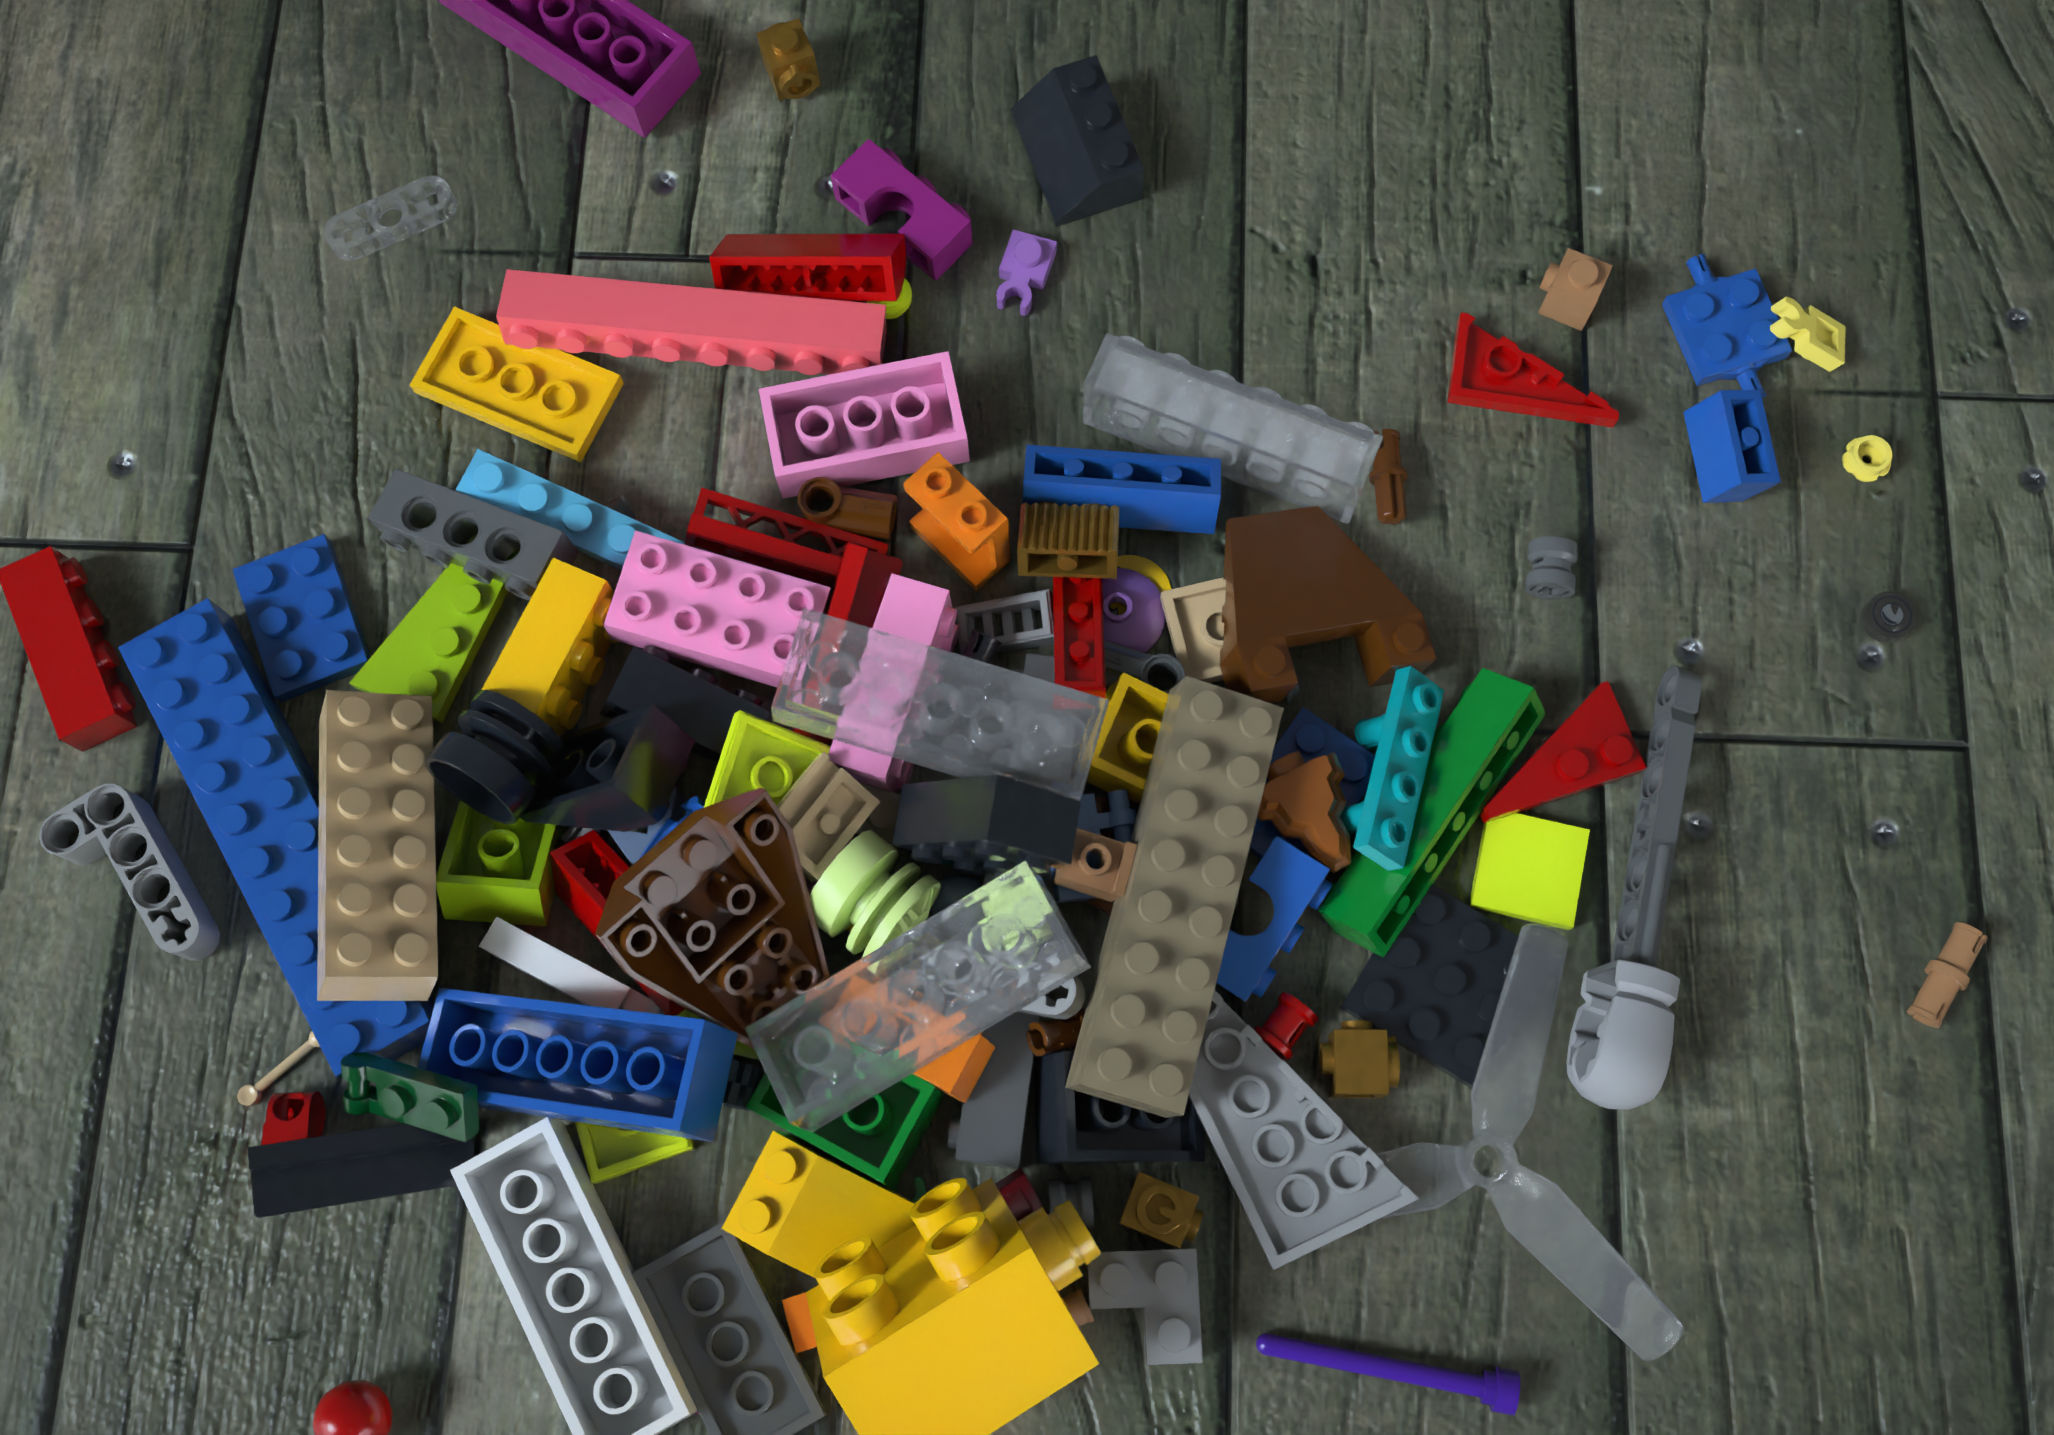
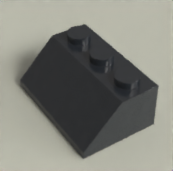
(1078, 143)

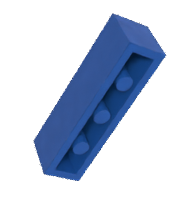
(1147, 487)

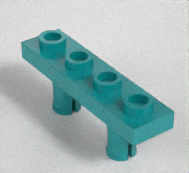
(1403, 747)

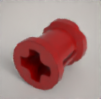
(1286, 1025)

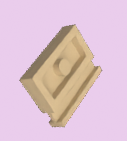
(824, 813)

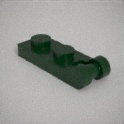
(410, 1095)

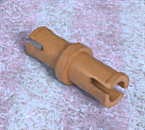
(1947, 974)

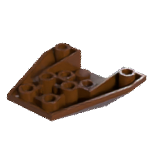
(719, 915)

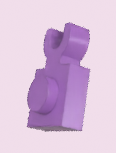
(1025, 265)

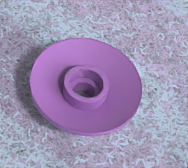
(1144, 618)

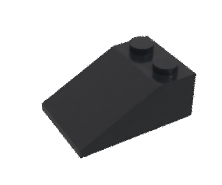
(614, 774)
(1093, 1130)

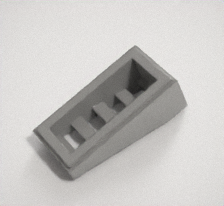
(1007, 606)

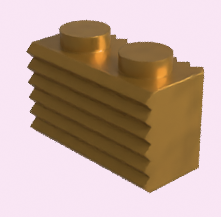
(1068, 540)

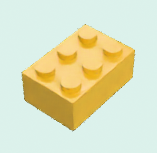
(556, 646)

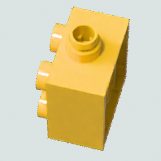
(953, 1316)

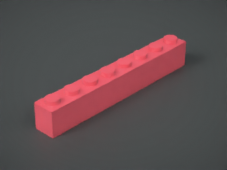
(690, 323)

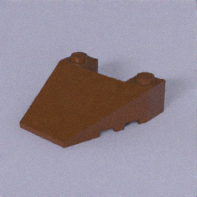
(1304, 583)

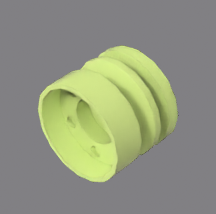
(864, 893)

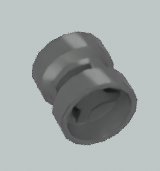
(1551, 568)

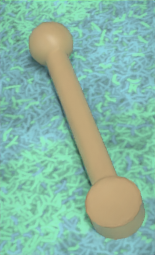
(251, 1095)

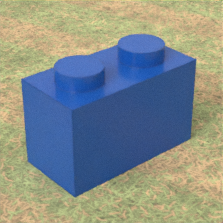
(1731, 446)

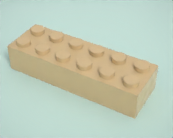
(376, 849)

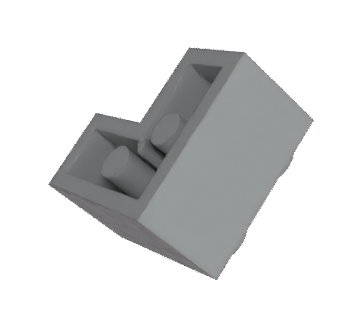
(1164, 1288)

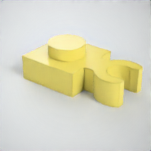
(1814, 332)

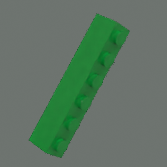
(1462, 773)

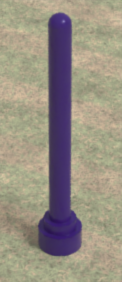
(1494, 1388)

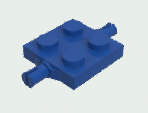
(1725, 326)

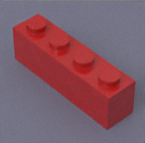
(68, 648)

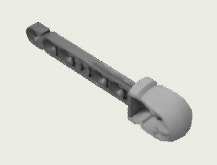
(1626, 1026)

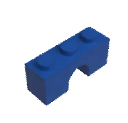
(1292, 883)

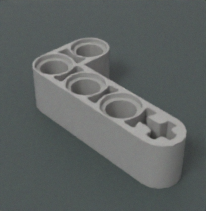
(142, 878)

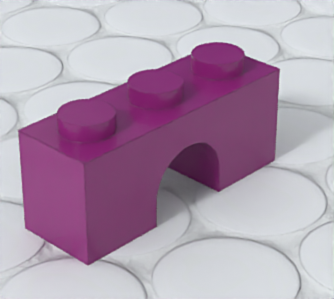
(878, 182)

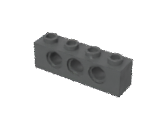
(413, 502)

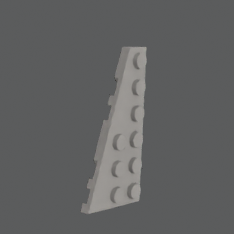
(1282, 1146)

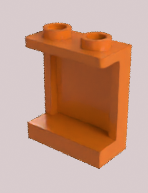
(959, 522)

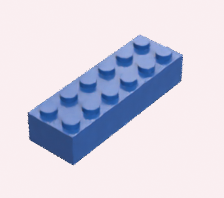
(583, 1061)

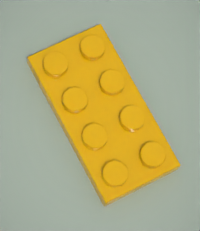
(523, 391)

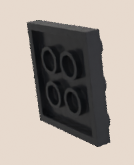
(1438, 984)

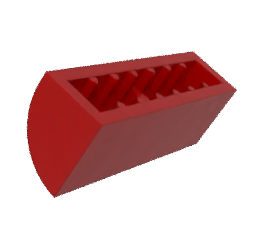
(812, 265)
(583, 881)

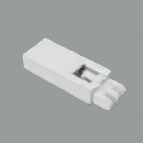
(561, 970)

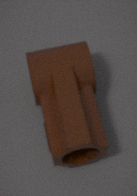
(852, 509)

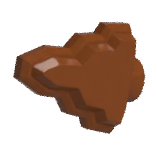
(1307, 806)

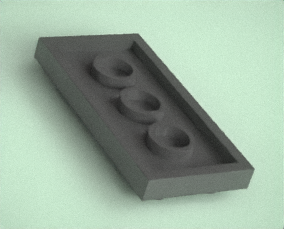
(728, 1338)

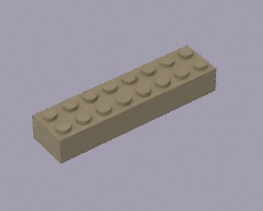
(1179, 900)

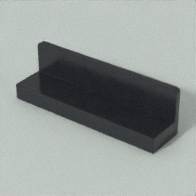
(352, 1168)

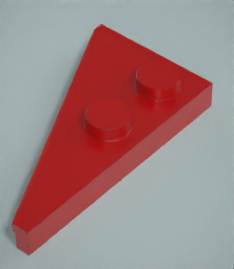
(1504, 378)
(1582, 754)

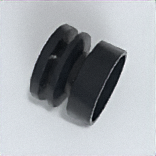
(496, 757)

